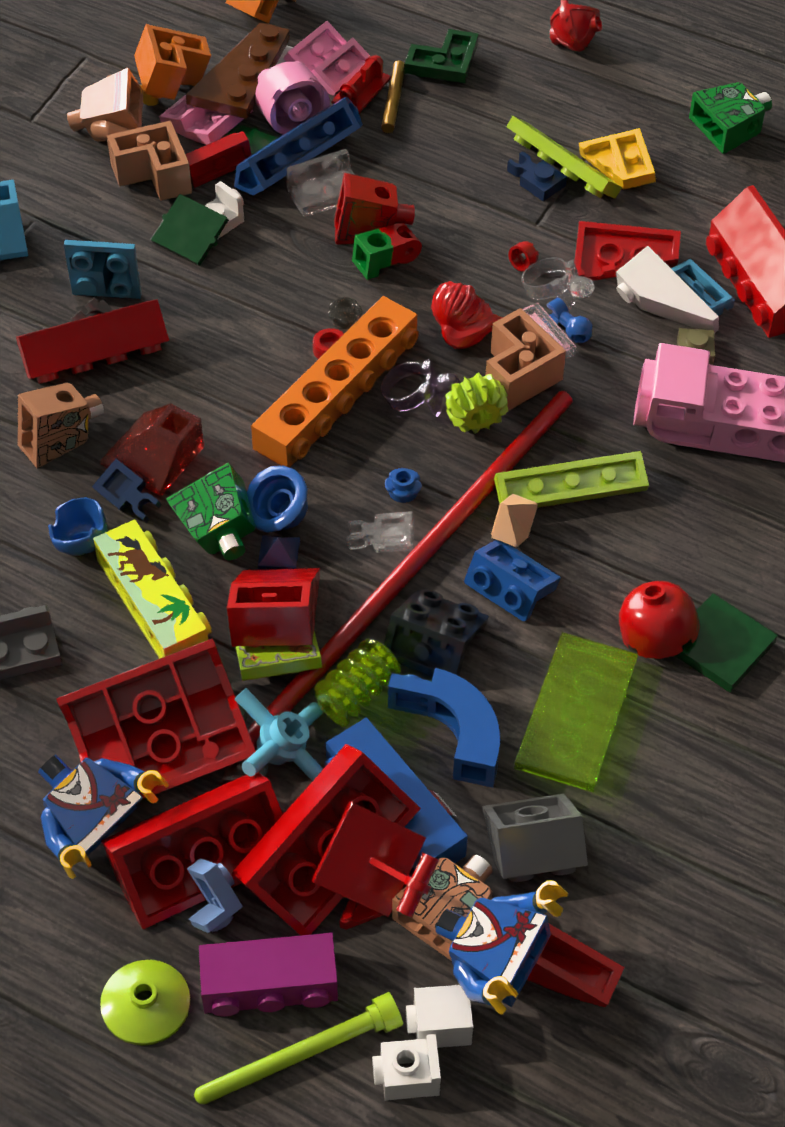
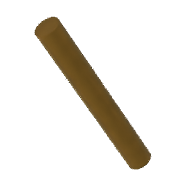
(393, 97)

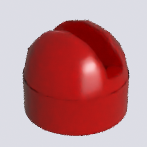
(517, 259)

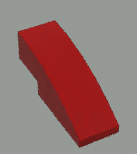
(575, 970)

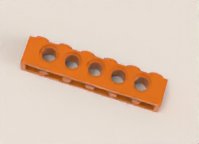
(334, 382)

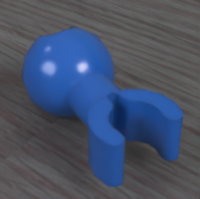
(577, 328)

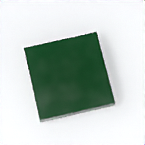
(726, 643)

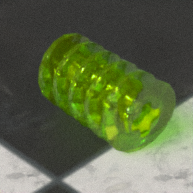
(355, 681)

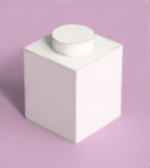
(443, 1013)

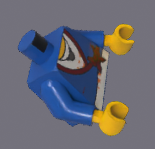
(90, 804)
(500, 942)

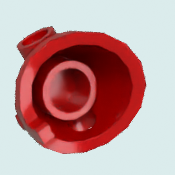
(574, 25)

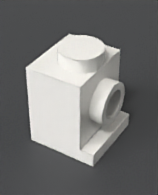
(412, 1082)

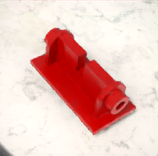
(365, 83)

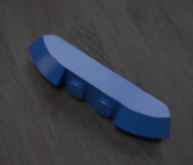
(297, 146)

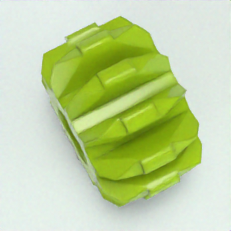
(476, 403)

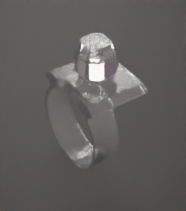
(567, 288)

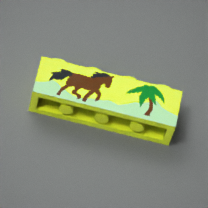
(150, 589)

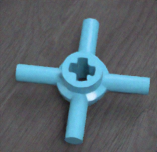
(280, 737)

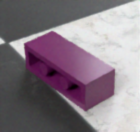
(268, 974)

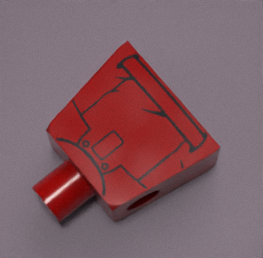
(367, 206)

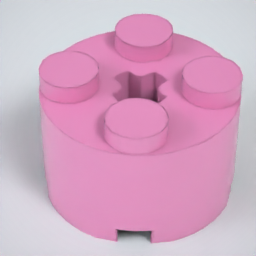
(289, 95)

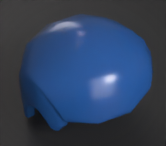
(77, 525)

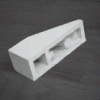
(662, 292)

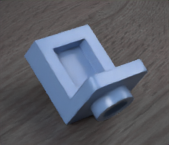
(215, 885)

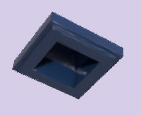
(278, 552)

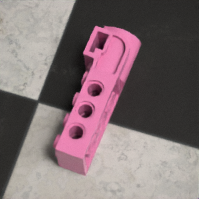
(711, 405)

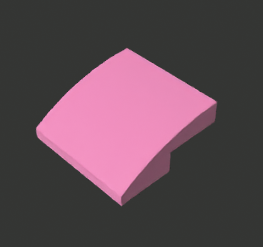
(329, 57)
(199, 123)

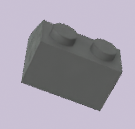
(536, 837)

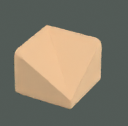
(514, 520)

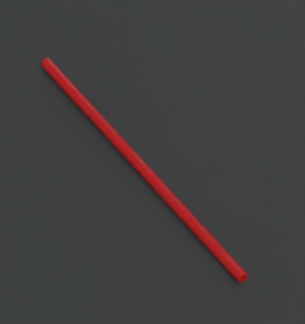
(416, 559)

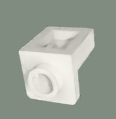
(228, 203)

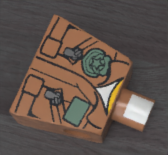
(54, 421)
(450, 889)

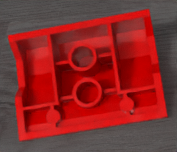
(163, 717)

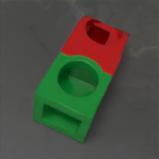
(384, 248)

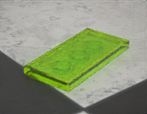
(576, 712)

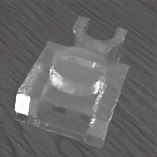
(387, 534)

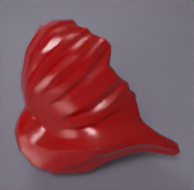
(462, 315)

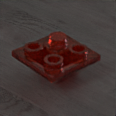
(159, 446)

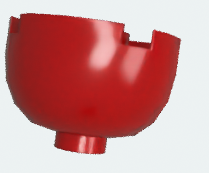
(658, 619)

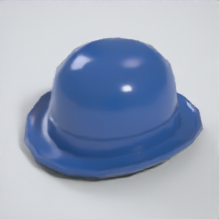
(277, 499)

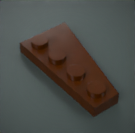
(234, 80)

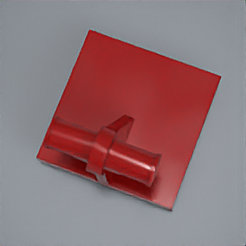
(373, 860)

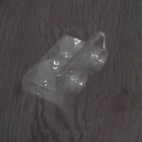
(318, 182)

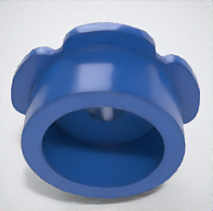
(403, 491)

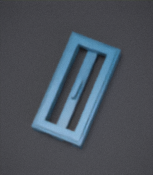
(702, 282)

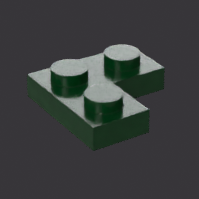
(445, 63)

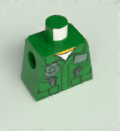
(729, 114)
(216, 511)

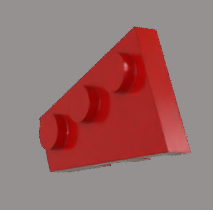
(608, 247)

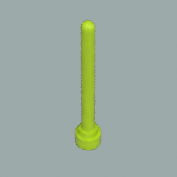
(380, 1015)

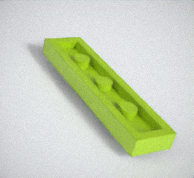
(572, 165)
(575, 480)

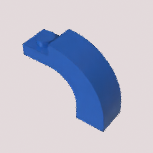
(463, 711)

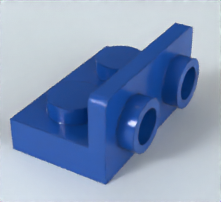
(510, 578)

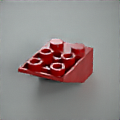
(273, 607)

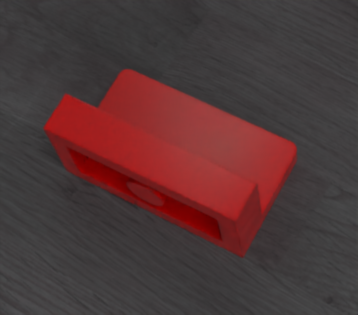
(218, 158)

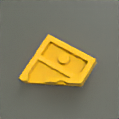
(621, 158)

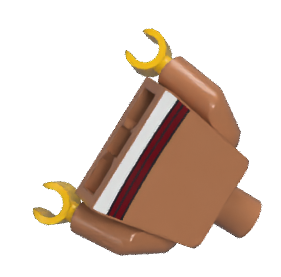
(111, 106)

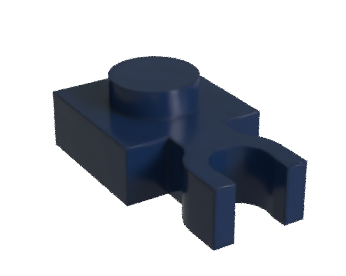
(538, 179)
(124, 488)

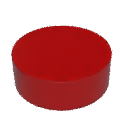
(324, 340)

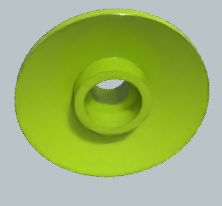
(150, 1019)

